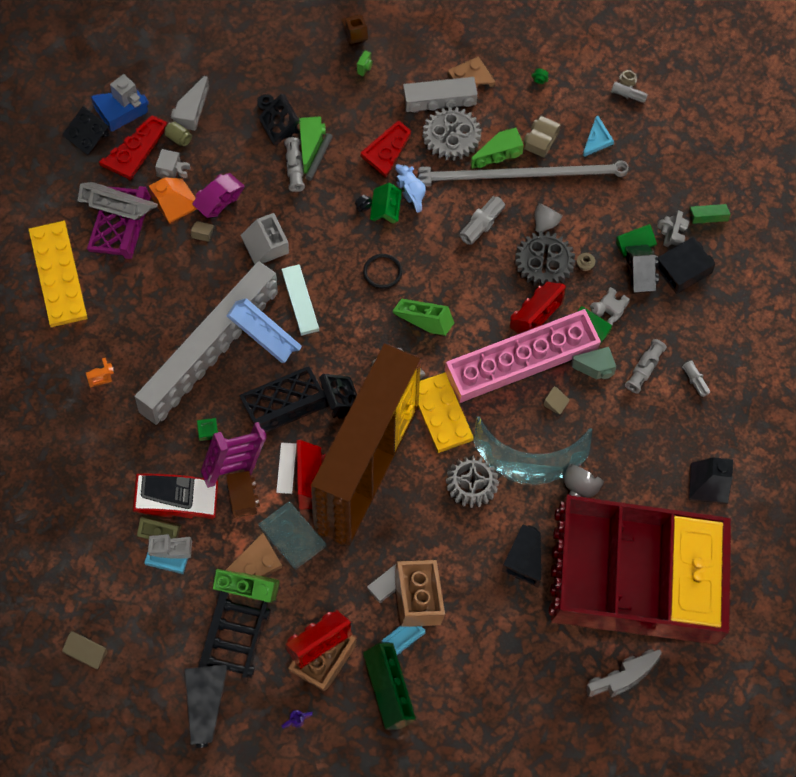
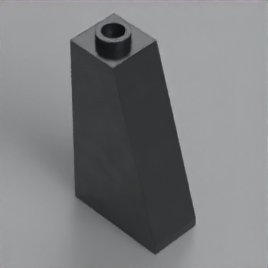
(204, 699)

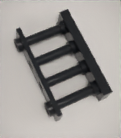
(218, 624)

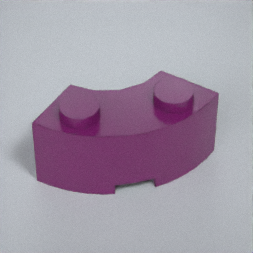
(218, 195)

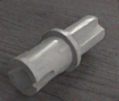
(628, 92)
(696, 378)

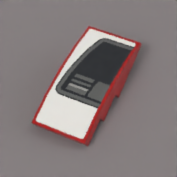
(174, 496)

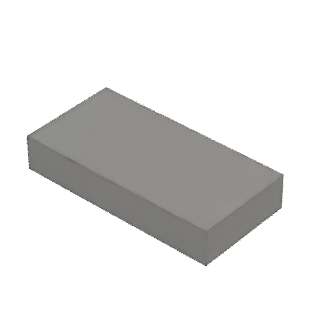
(384, 585)

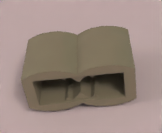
(542, 136)

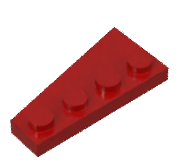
(135, 149)

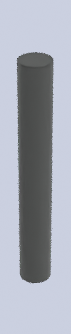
(311, 172)

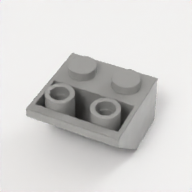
(265, 239)

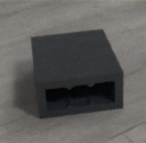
(685, 265)

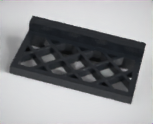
(290, 411)

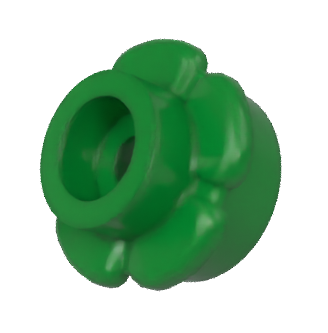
(540, 76)

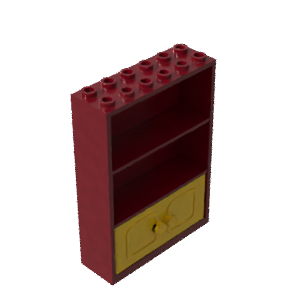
(641, 570)

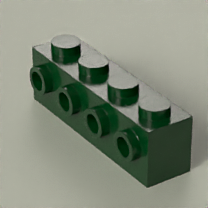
(389, 686)

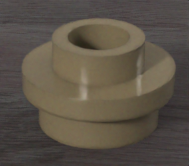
(628, 78)
(585, 266)

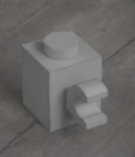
(125, 91)
(169, 164)

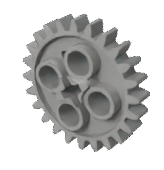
(451, 133)

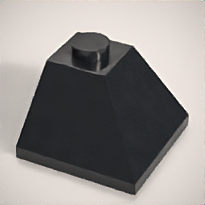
(711, 480)

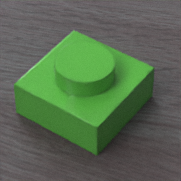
(364, 63)

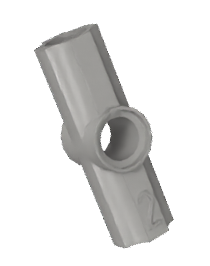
(482, 220)

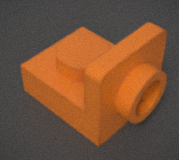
(100, 376)

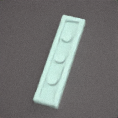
(300, 300)

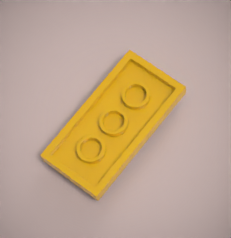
(443, 413)

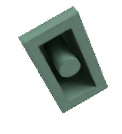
(595, 363)

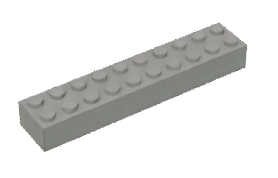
(203, 346)

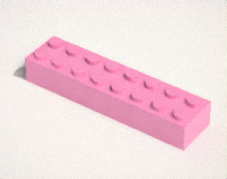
(521, 355)

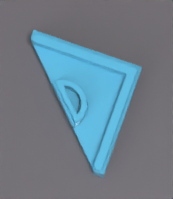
(598, 138)

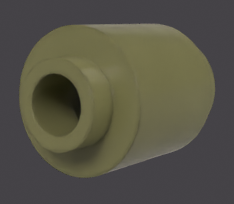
(178, 133)

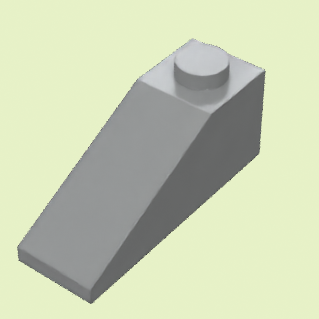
(191, 105)

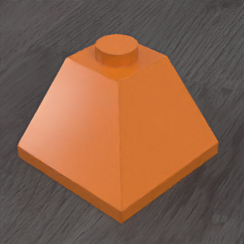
(172, 197)

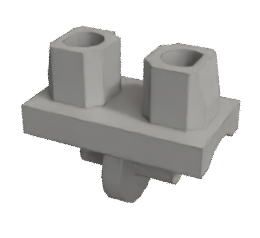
(670, 228)

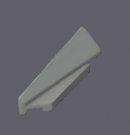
(114, 201)

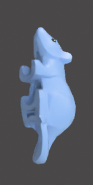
(413, 187)

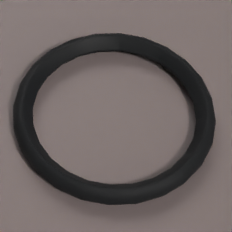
(379, 256)

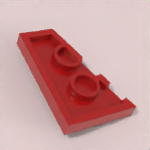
(386, 148)

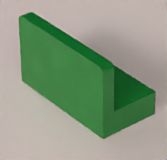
(386, 203)

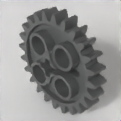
(526, 257)

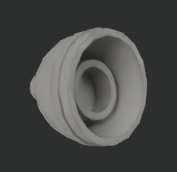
(546, 218)

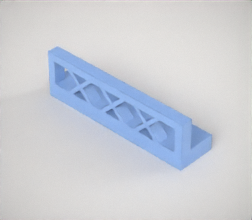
(263, 330)

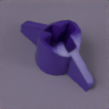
(297, 719)

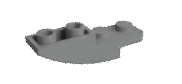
(631, 673)

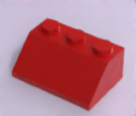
(538, 308)
(308, 464)
(318, 638)

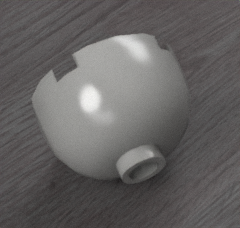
(581, 482)

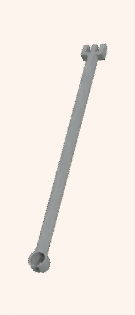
(427, 176)

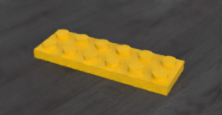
(57, 274)

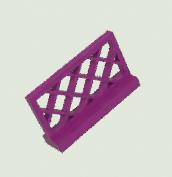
(129, 235)

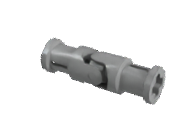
(294, 164)
(645, 366)

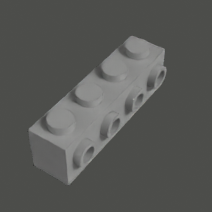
(440, 94)

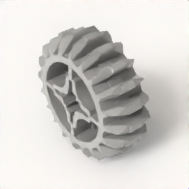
(471, 497)

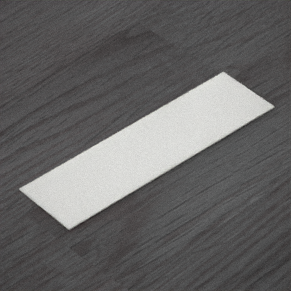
(286, 468)

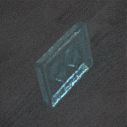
(292, 535)

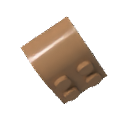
(419, 593)
(326, 667)

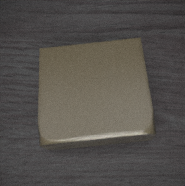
(202, 231)
(556, 401)

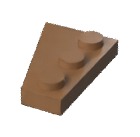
(257, 559)

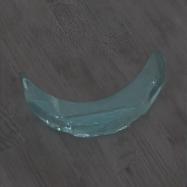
(529, 467)

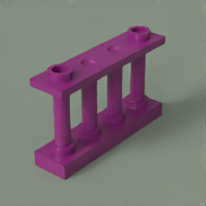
(217, 458)

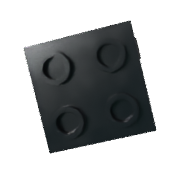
(86, 130)

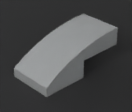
(165, 547)

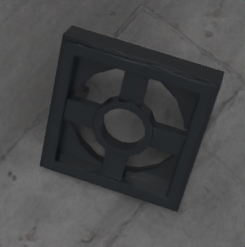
(273, 109)
(328, 383)

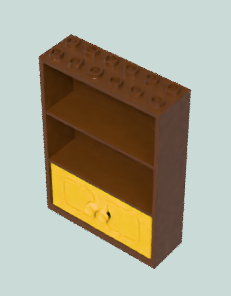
(366, 445)

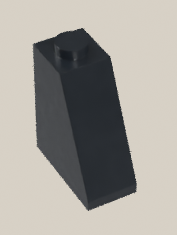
(525, 556)

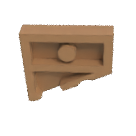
(472, 68)

